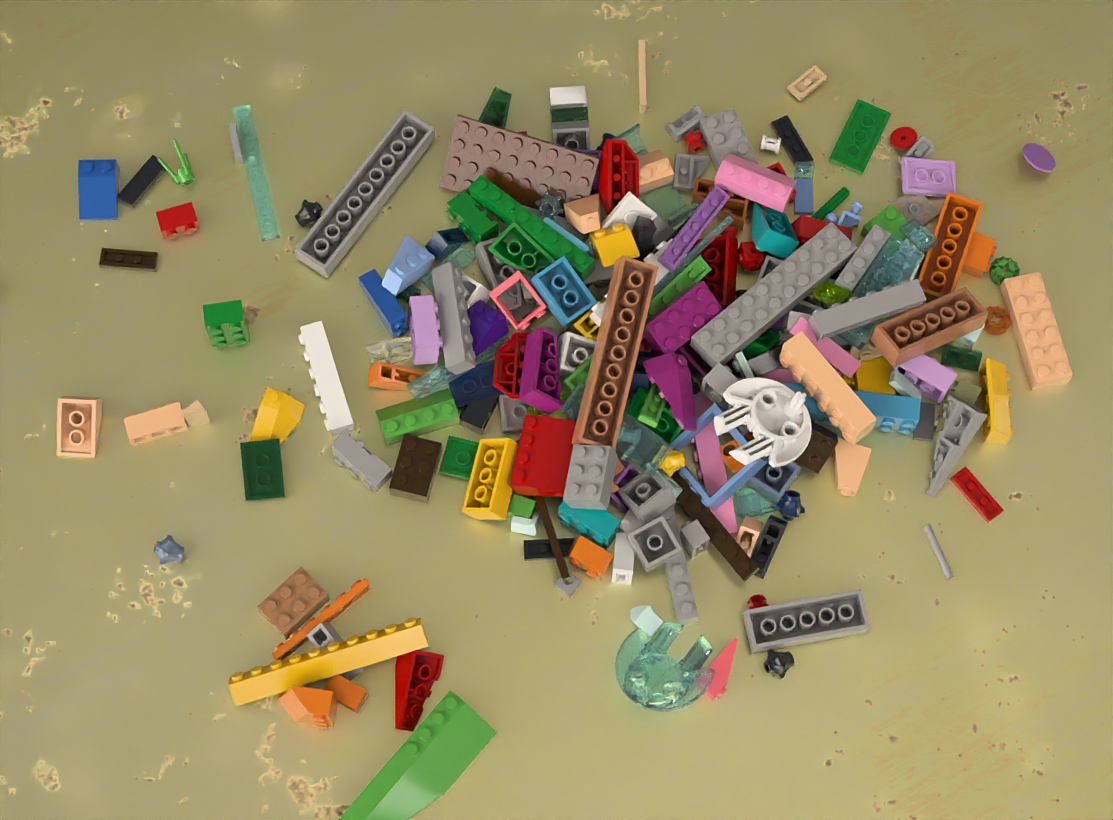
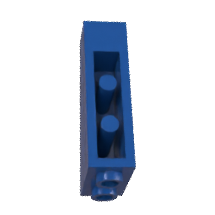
(384, 304)

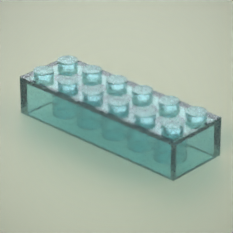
(892, 266)

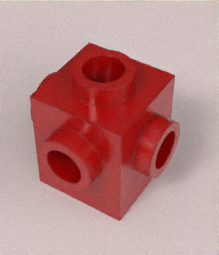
(750, 257)

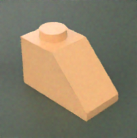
(749, 534)

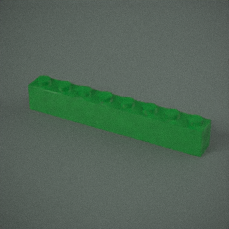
(550, 240)

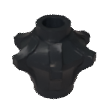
(309, 213)
(778, 663)

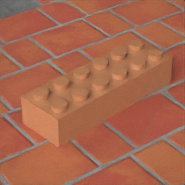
(929, 326)

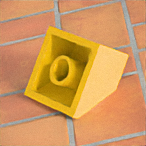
(613, 243)

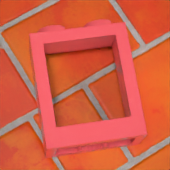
(540, 311)

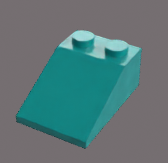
(773, 232)

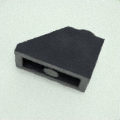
(478, 414)

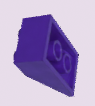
(485, 326)

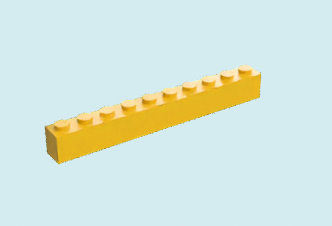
(328, 661)

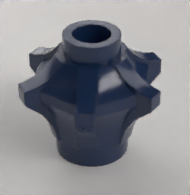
(790, 505)

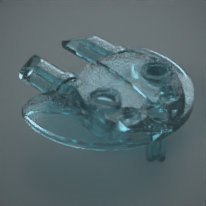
(661, 672)

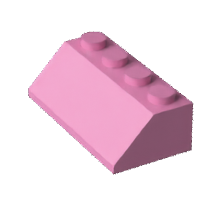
(755, 182)

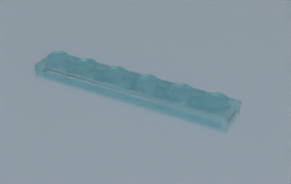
(441, 376)

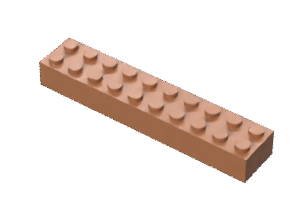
(615, 353)

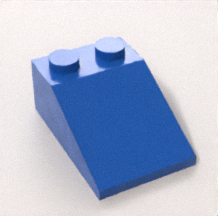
(98, 189)

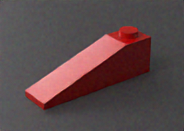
(413, 680)

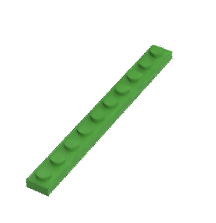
(686, 277)

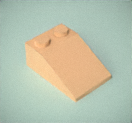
(78, 426)

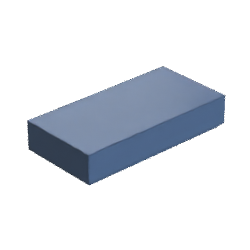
(804, 197)

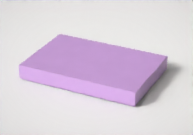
(928, 176)

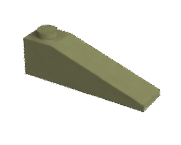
(549, 321)

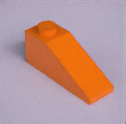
(391, 376)

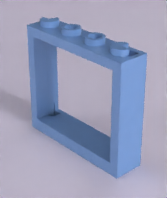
(736, 481)

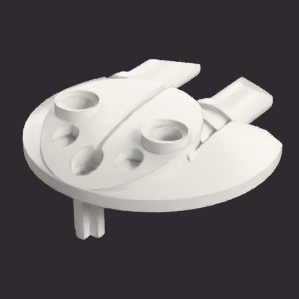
(767, 421)

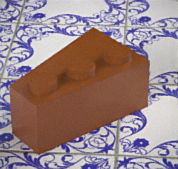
(735, 206)

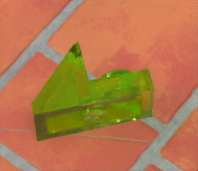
(831, 293)

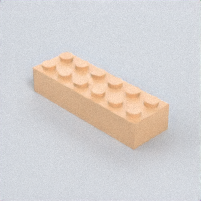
(1036, 331)
(827, 388)

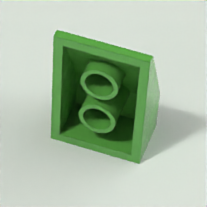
(889, 220)

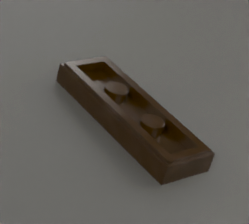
(128, 259)

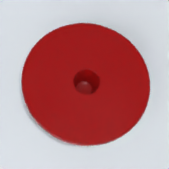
(903, 137)

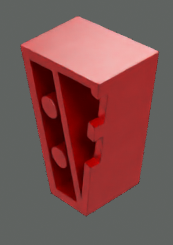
(807, 227)

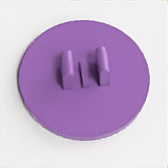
(1039, 157)

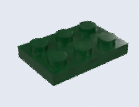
(262, 469)

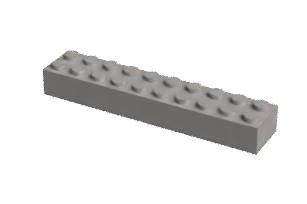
(365, 194)
(773, 296)

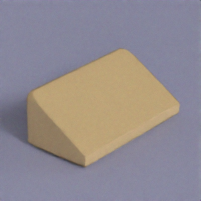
(195, 414)

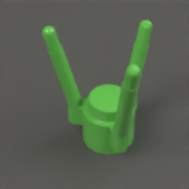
(185, 175)

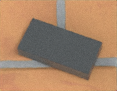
(925, 427)

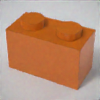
(978, 255)
(589, 557)

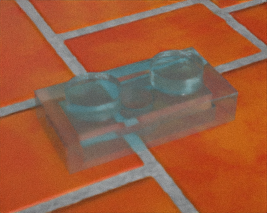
(918, 235)

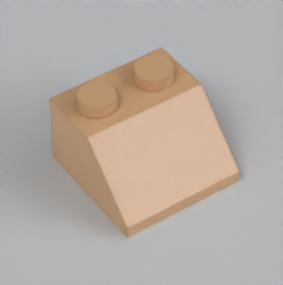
(654, 171)

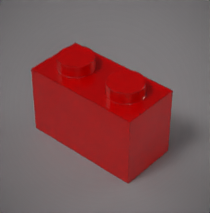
(177, 220)

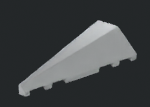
(959, 428)

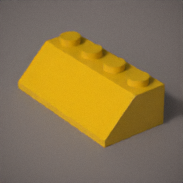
(994, 402)

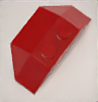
(617, 173)
(509, 365)

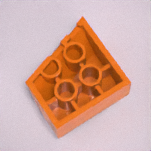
(310, 706)

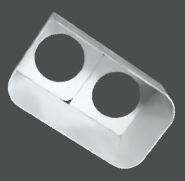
(567, 97)

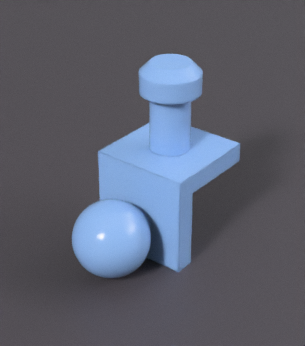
(847, 219)

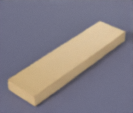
(642, 84)

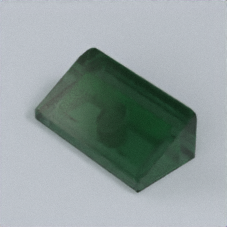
(569, 114)
(961, 357)

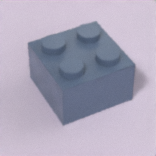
(774, 481)

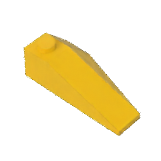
(276, 416)

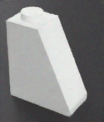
(623, 559)

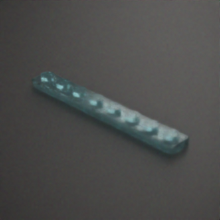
(255, 173)

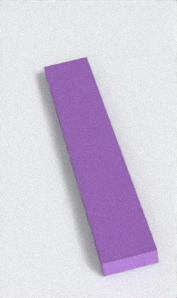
(693, 228)

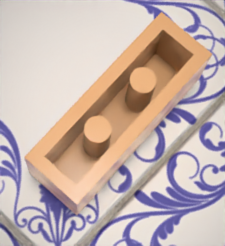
(155, 423)

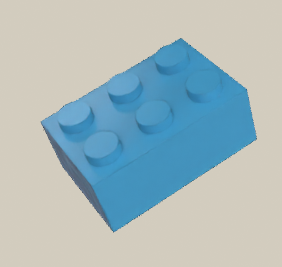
(563, 292)

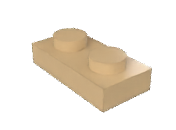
(807, 83)

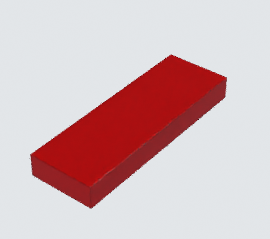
(976, 494)

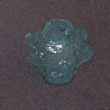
(545, 210)

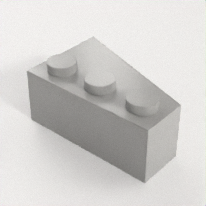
(360, 461)

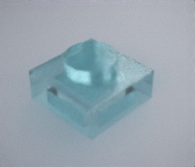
(804, 170)

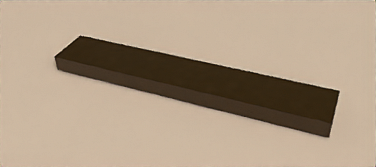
(551, 533)

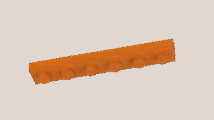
(327, 614)

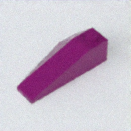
(674, 381)

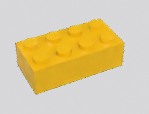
(490, 479)

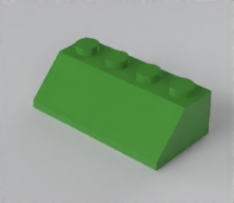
(418, 417)

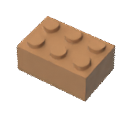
(293, 603)

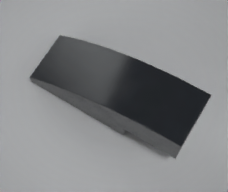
(642, 233)

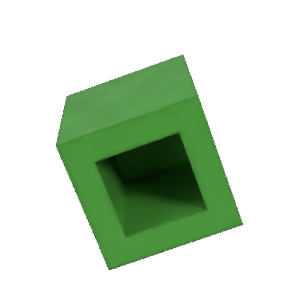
(521, 507)

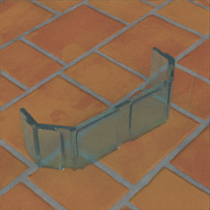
(664, 199)
(634, 438)

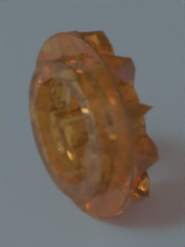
(1003, 324)

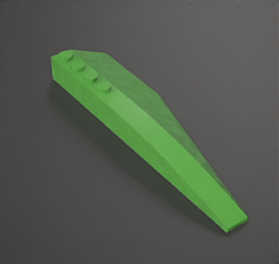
(424, 763)

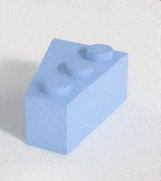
(407, 266)

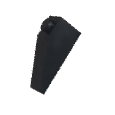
(768, 544)

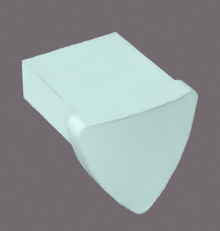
(525, 525)
(645, 619)

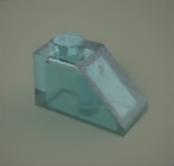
(752, 504)

